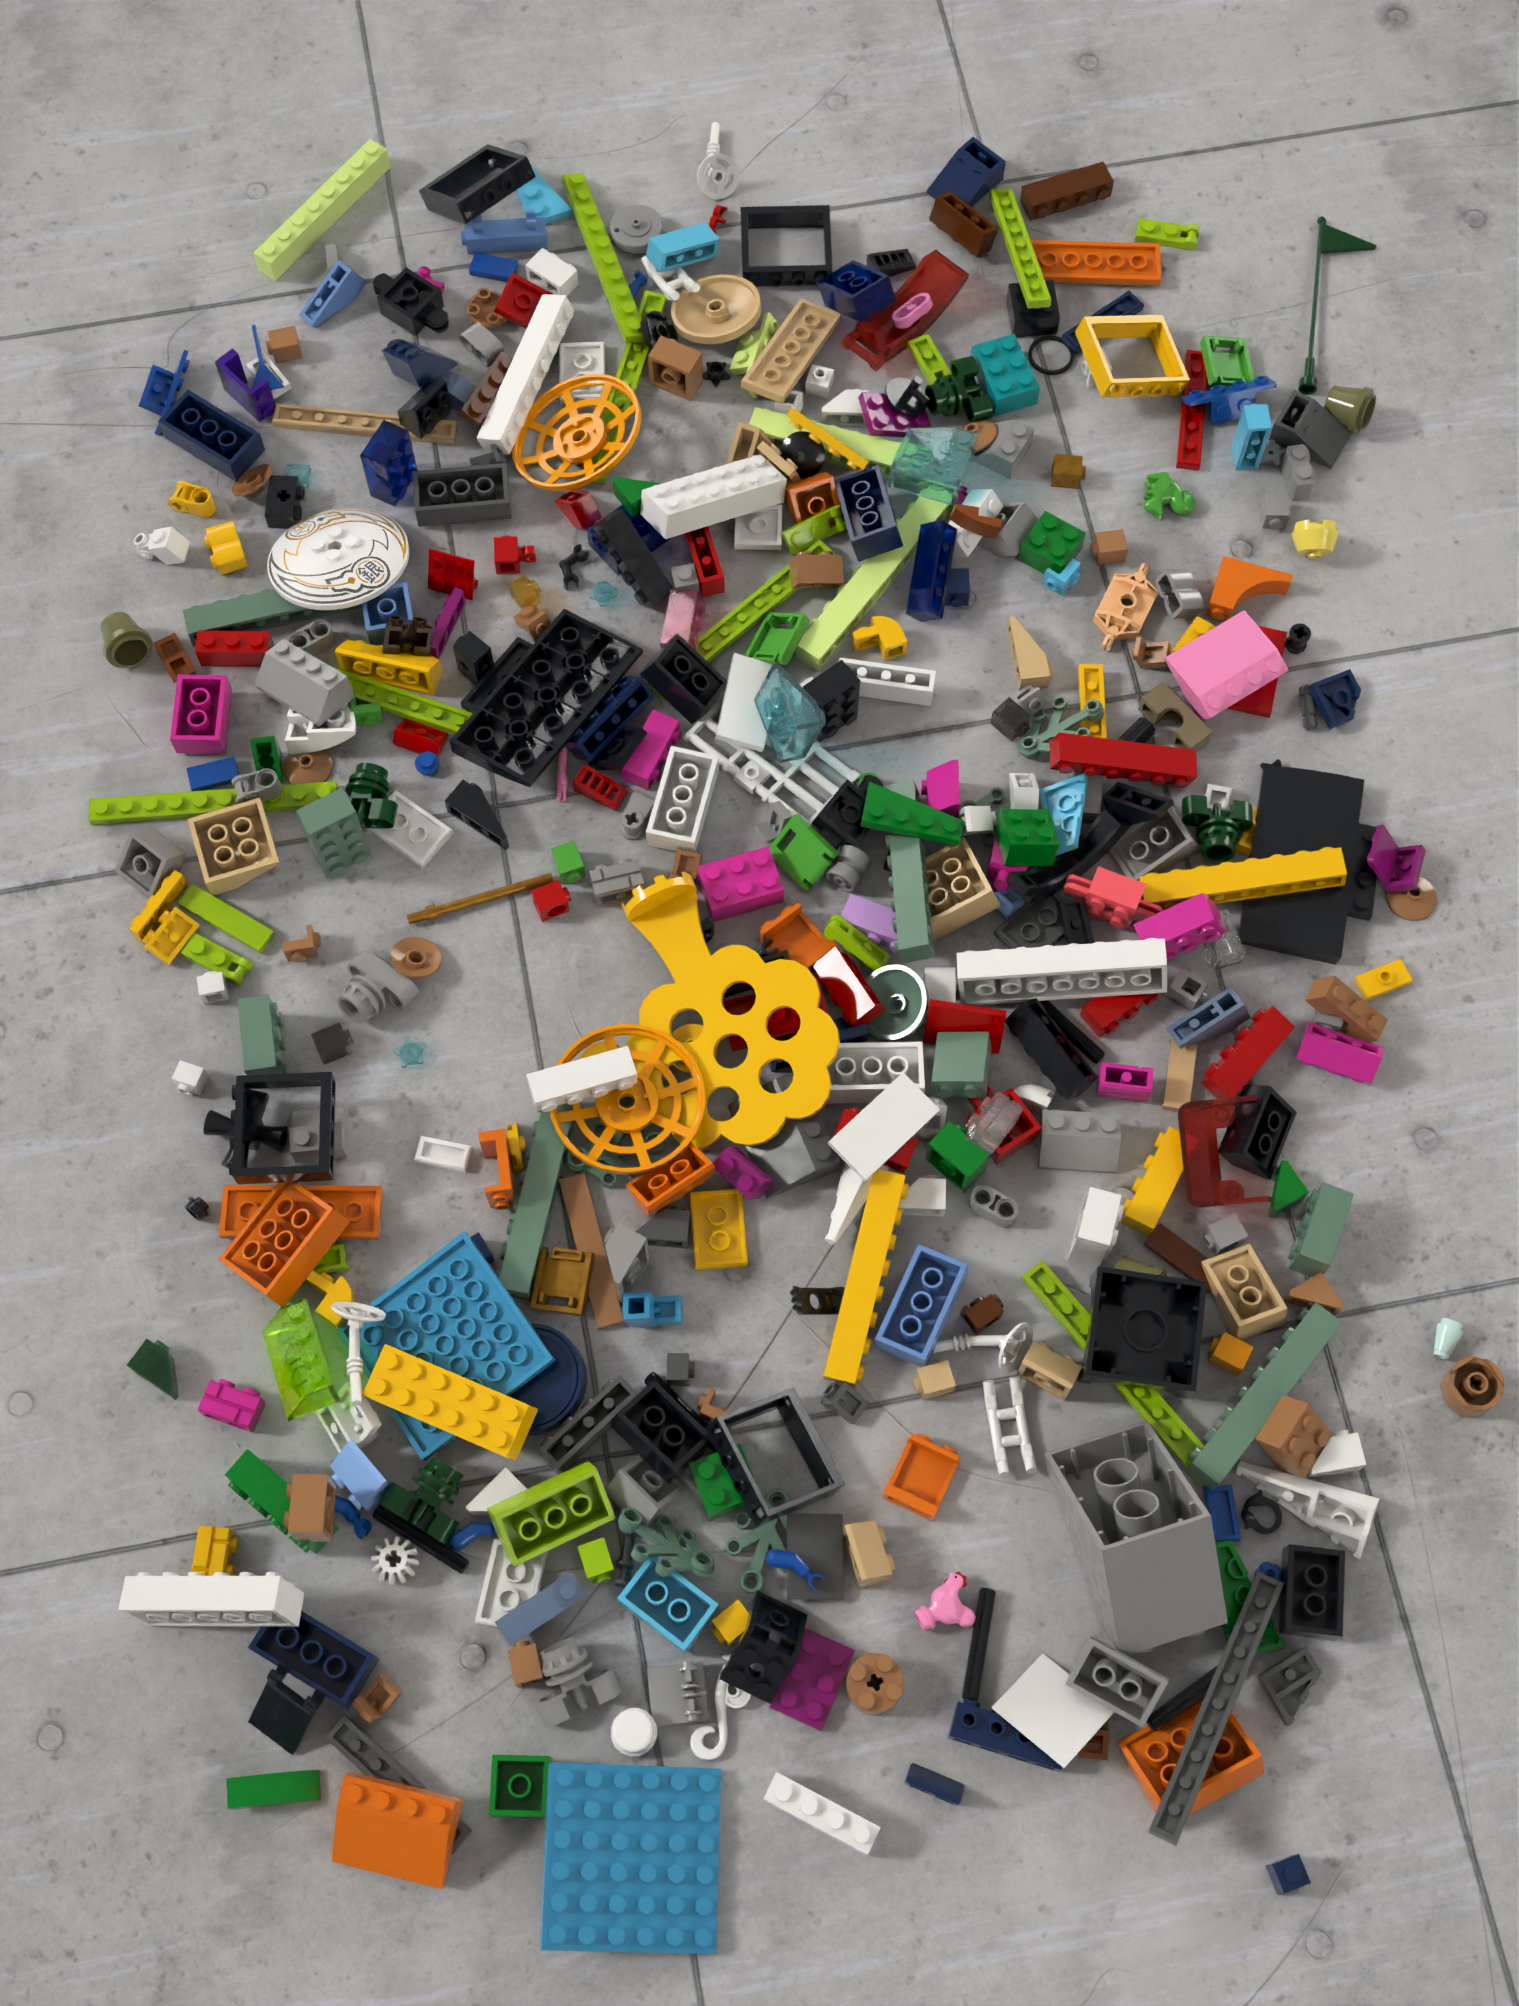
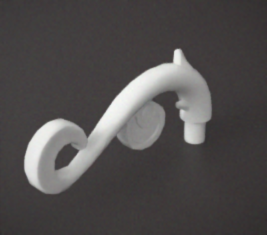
(721, 1699)

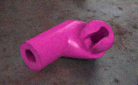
(425, 273)

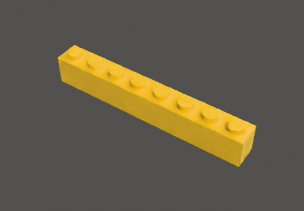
(1249, 878)
(864, 1277)

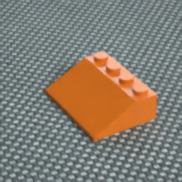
(284, 1241)
(1155, 1755)
(395, 1829)

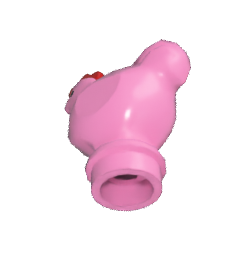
(946, 1605)

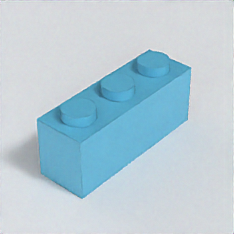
(682, 247)
(1251, 436)

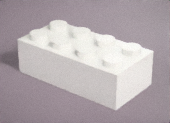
(682, 800)

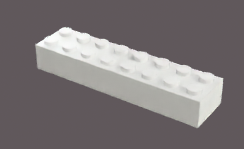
(1062, 972)

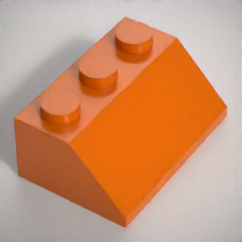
(666, 1184)

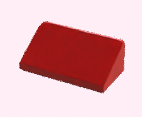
(419, 737)

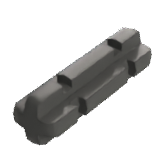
(1308, 708)

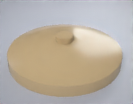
(718, 311)

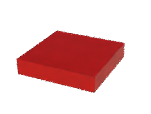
(519, 300)

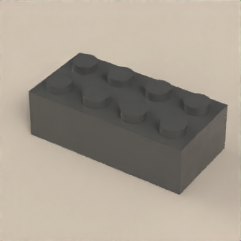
(462, 494)

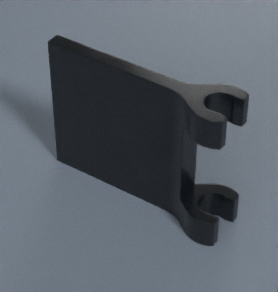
(283, 1712)

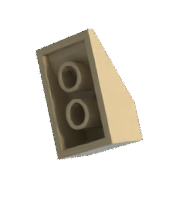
(1244, 1292)

